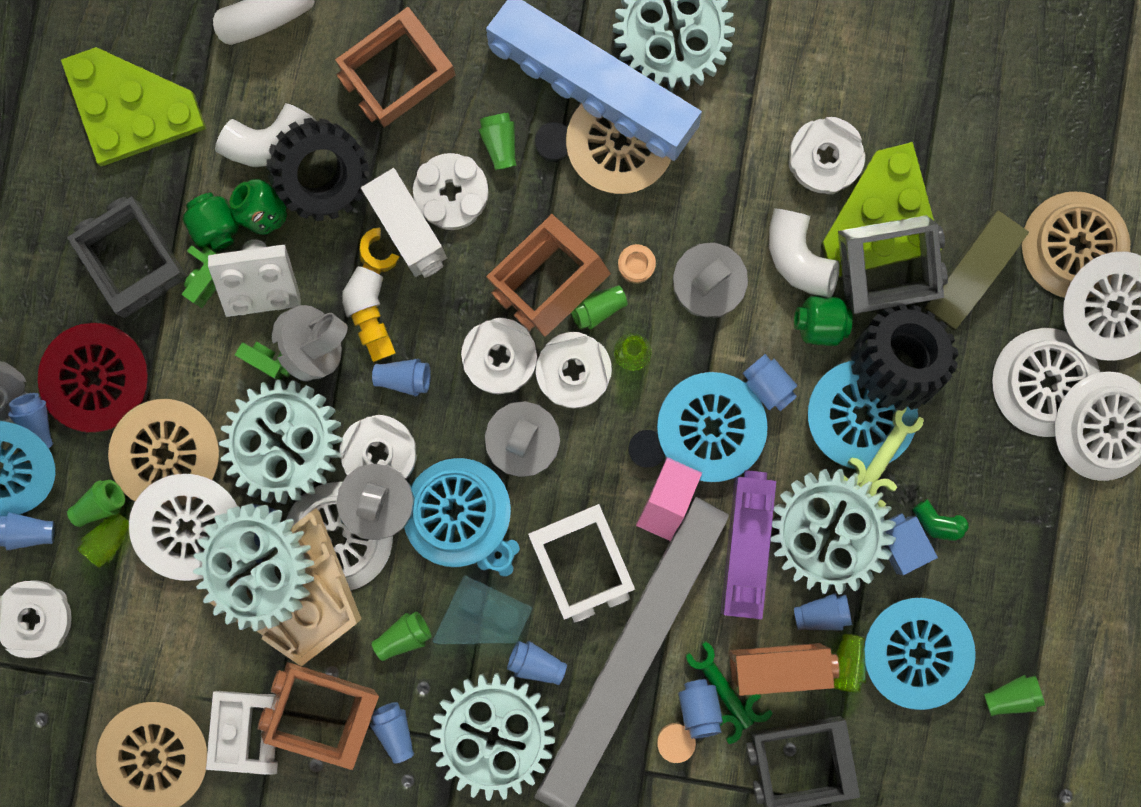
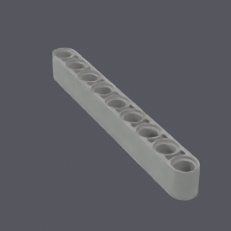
(632, 655)

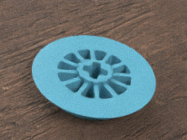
(750, 411)
(821, 424)
(42, 470)
(485, 538)
(957, 670)

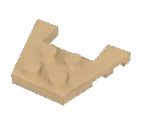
(328, 608)

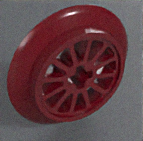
(56, 360)

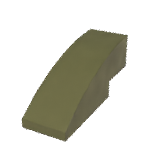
(977, 268)

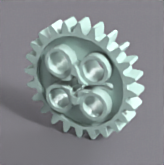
(640, 36)
(258, 467)
(234, 537)
(863, 545)
(481, 770)

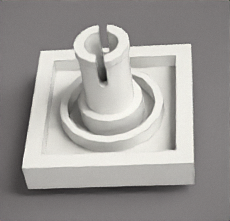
(254, 279)

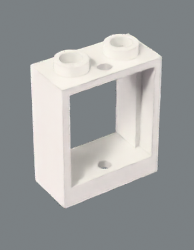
(405, 224)
(584, 608)

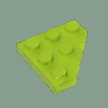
(128, 106)
(885, 193)

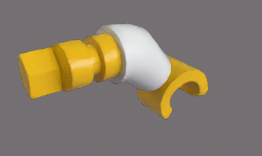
(361, 298)

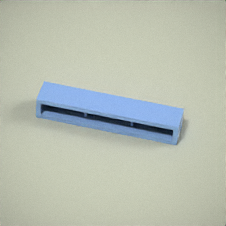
(593, 78)

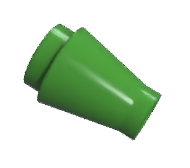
(499, 139)
(598, 307)
(99, 502)
(403, 636)
(1017, 696)

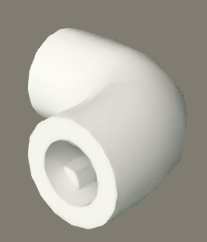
(255, 17)
(251, 145)
(795, 260)

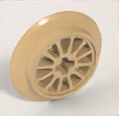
(595, 174)
(1040, 225)
(141, 418)
(113, 742)

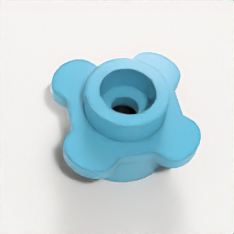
(504, 564)

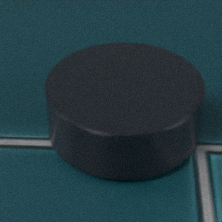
(551, 142)
(645, 449)

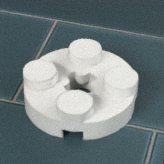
(847, 150)
(463, 173)
(492, 335)
(585, 352)
(372, 431)
(54, 618)

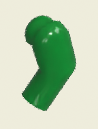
(940, 526)

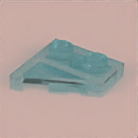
(482, 616)

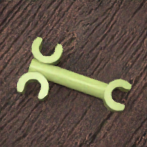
(884, 456)

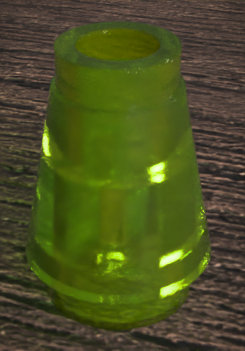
(629, 361)
(104, 540)
(851, 664)

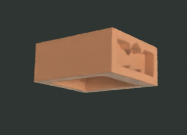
(402, 23)
(533, 253)
(783, 669)
(354, 730)

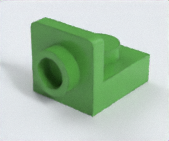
(199, 283)
(261, 358)

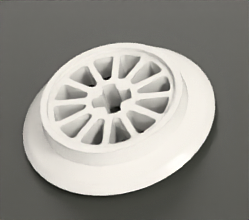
(1108, 346)
(1011, 362)
(1070, 426)
(142, 523)
(377, 550)

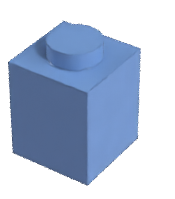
(911, 545)

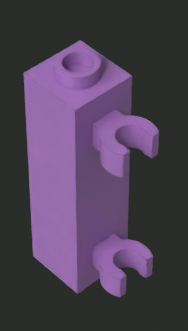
(748, 545)

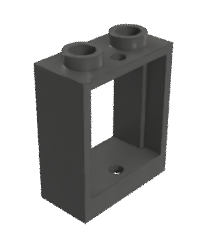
(854, 272)
(146, 289)
(842, 758)

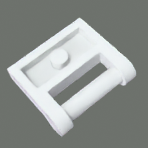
(231, 734)

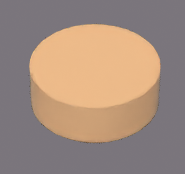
(636, 263)
(675, 743)

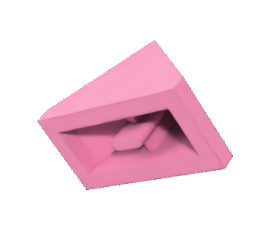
(669, 499)

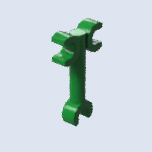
(741, 715)

